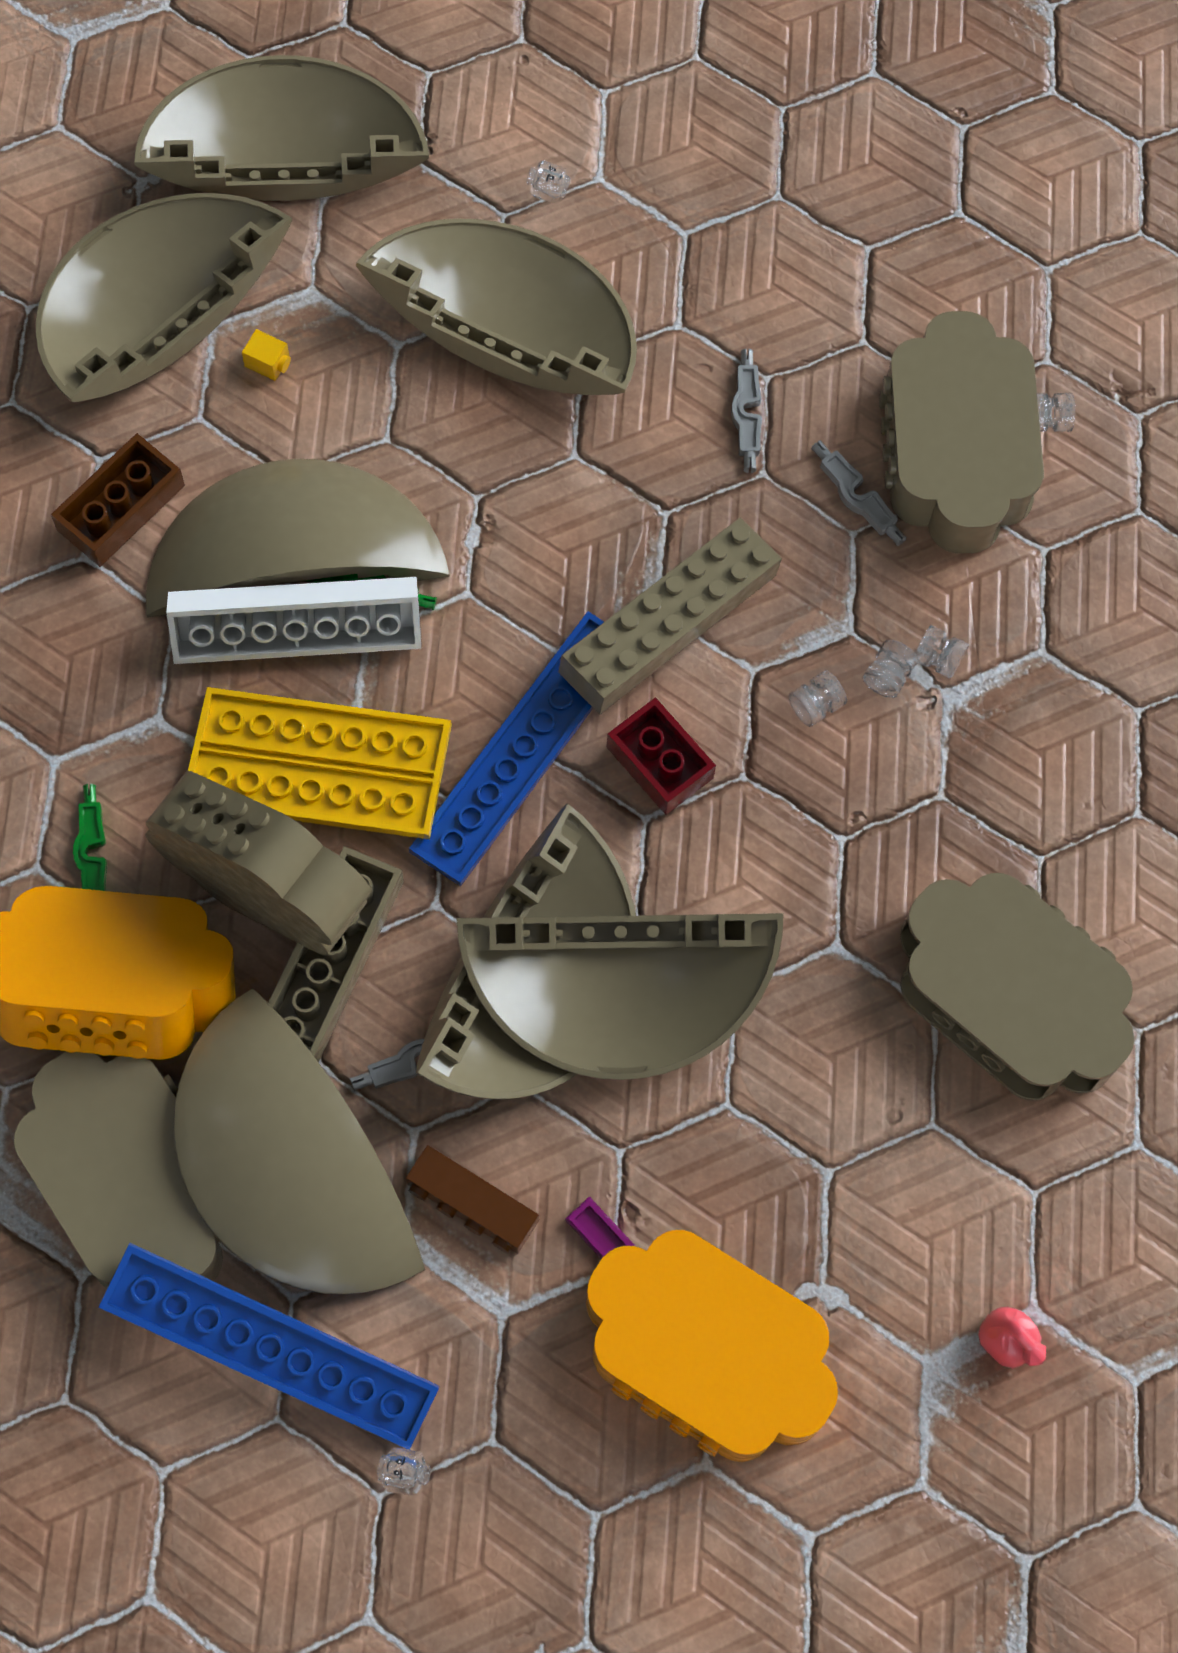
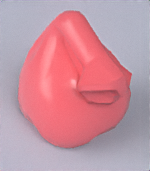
(1012, 1338)

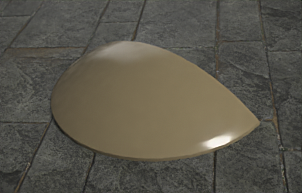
(281, 131)
(150, 288)
(508, 303)
(292, 526)
(560, 876)
(621, 989)
(285, 1161)

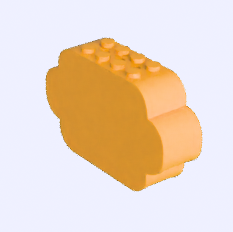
(110, 972)
(710, 1346)

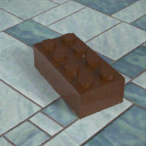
(118, 499)

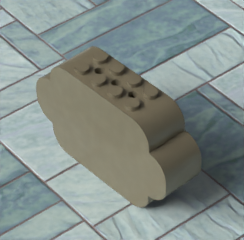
(961, 432)
(258, 862)
(1016, 986)
(110, 1163)

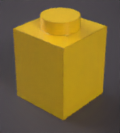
(266, 355)

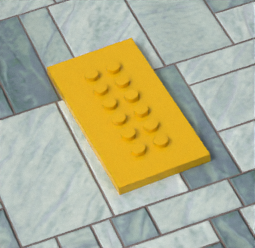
(324, 760)

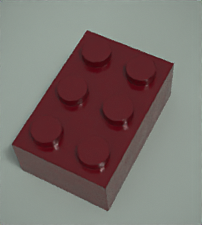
(660, 756)

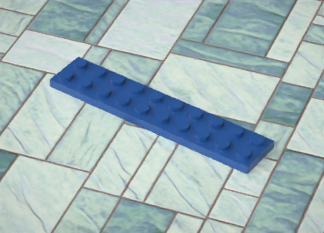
(506, 769)
(269, 1346)

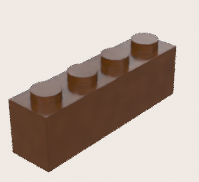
(471, 1199)

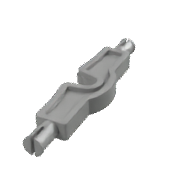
(748, 424)
(869, 504)
(391, 1069)

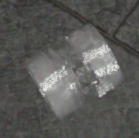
(1063, 412)
(950, 657)
(891, 667)
(814, 700)

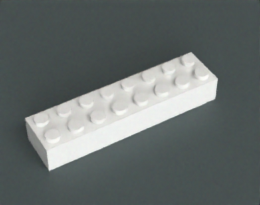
(294, 620)

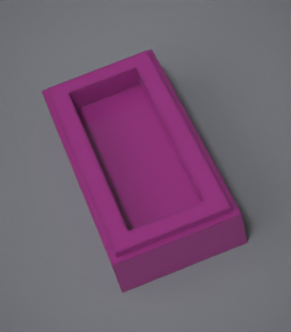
(597, 1228)

